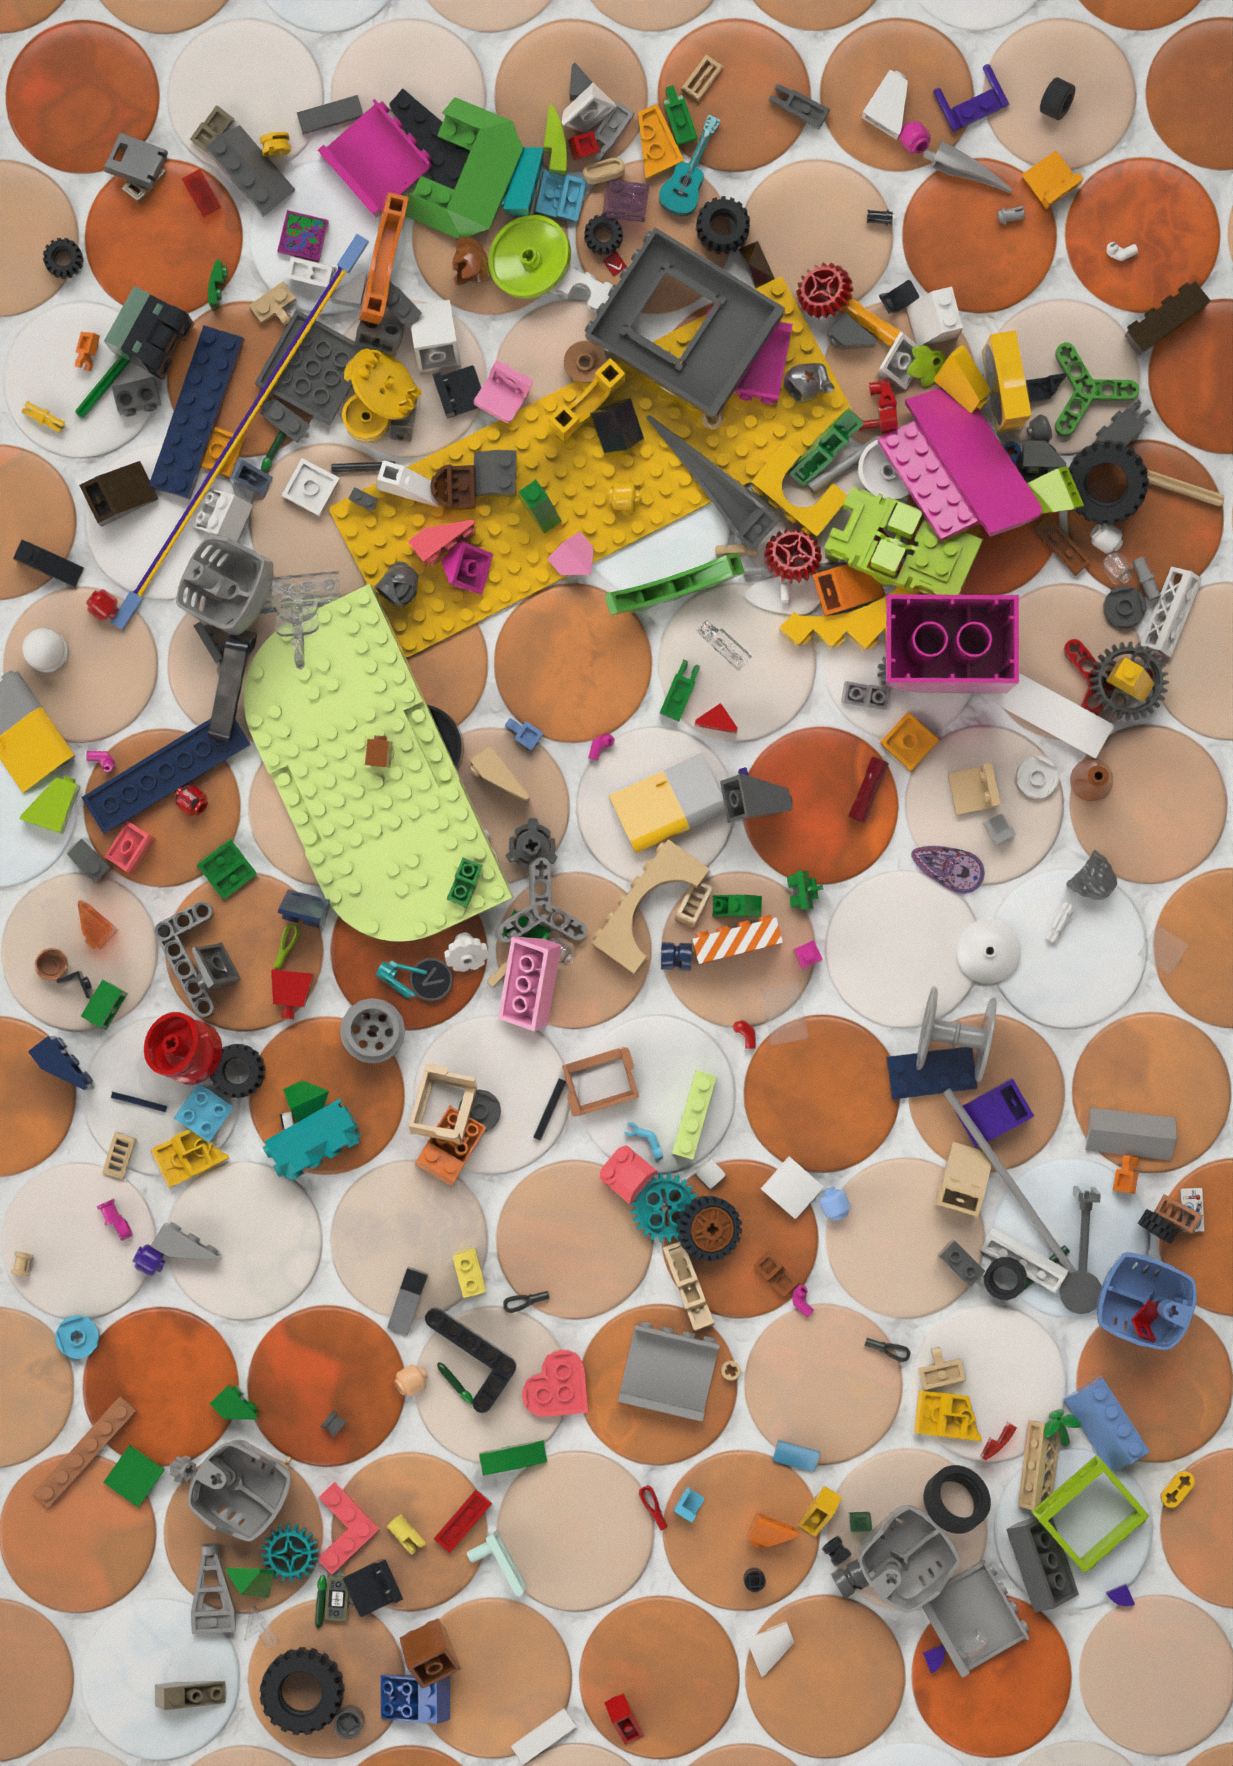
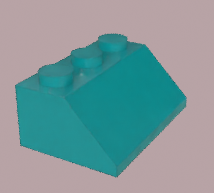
(524, 183)

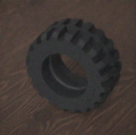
(1136, 476)
(288, 1717)

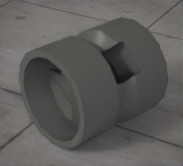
(849, 1579)
(349, 1721)

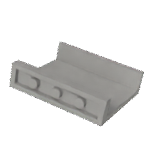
(668, 1371)

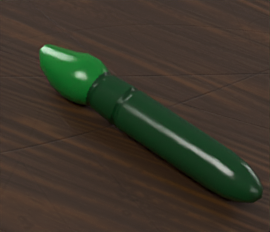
(267, 461)
(464, 1394)
(320, 1603)

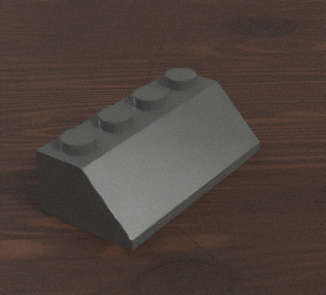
(249, 169)
(1042, 1564)

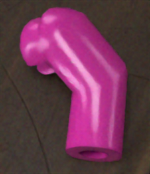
(600, 743)
(103, 758)
(799, 1300)

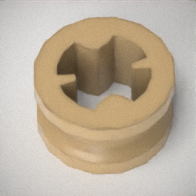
(728, 1376)

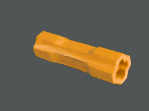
(882, 330)

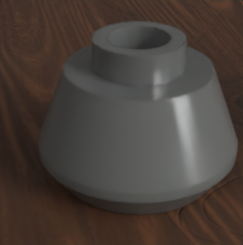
(1039, 429)

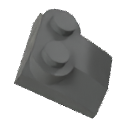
(215, 967)

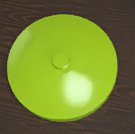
(529, 256)

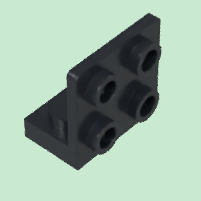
(457, 390)
(372, 1587)

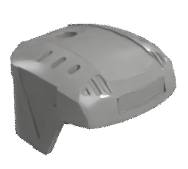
(241, 593)
(250, 1493)
(915, 1548)

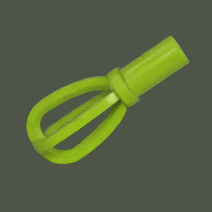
(283, 952)

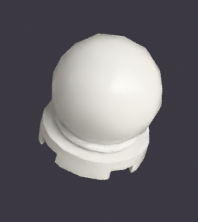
(45, 650)

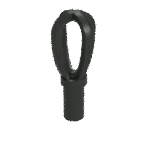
(531, 1300)
(882, 1348)

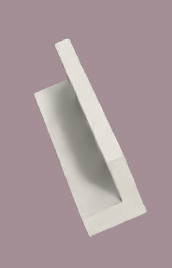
(1175, 612)

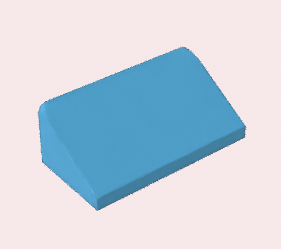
(796, 1455)

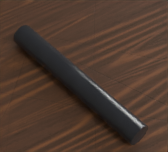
(351, 467)
(549, 1109)

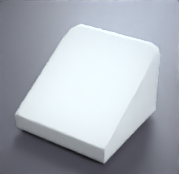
(710, 1174)

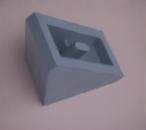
(251, 477)

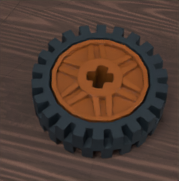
(718, 1239)

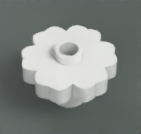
(466, 953)

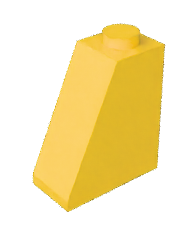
(963, 380)
(1131, 679)

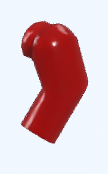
(747, 1031)

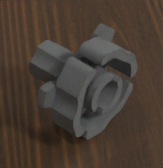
(527, 837)

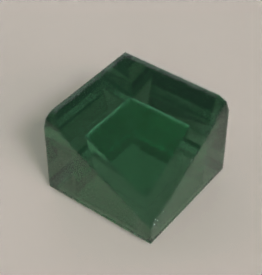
(860, 1521)

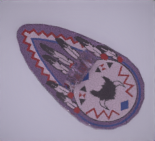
(950, 867)

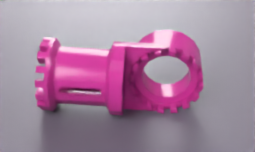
(112, 1216)

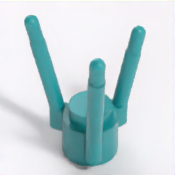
(388, 975)

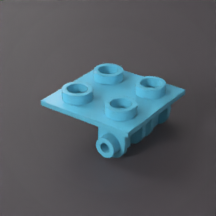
(203, 1112)

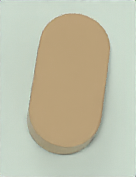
(603, 170)

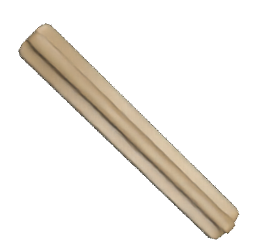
(1185, 488)

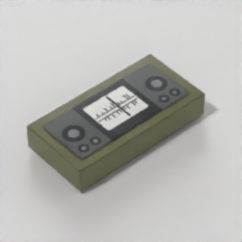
(336, 1599)

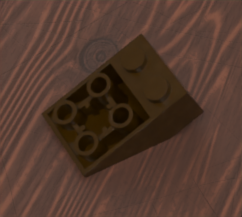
(118, 493)

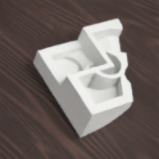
(770, 1646)

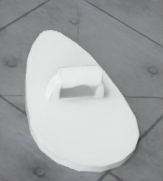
(784, 597)

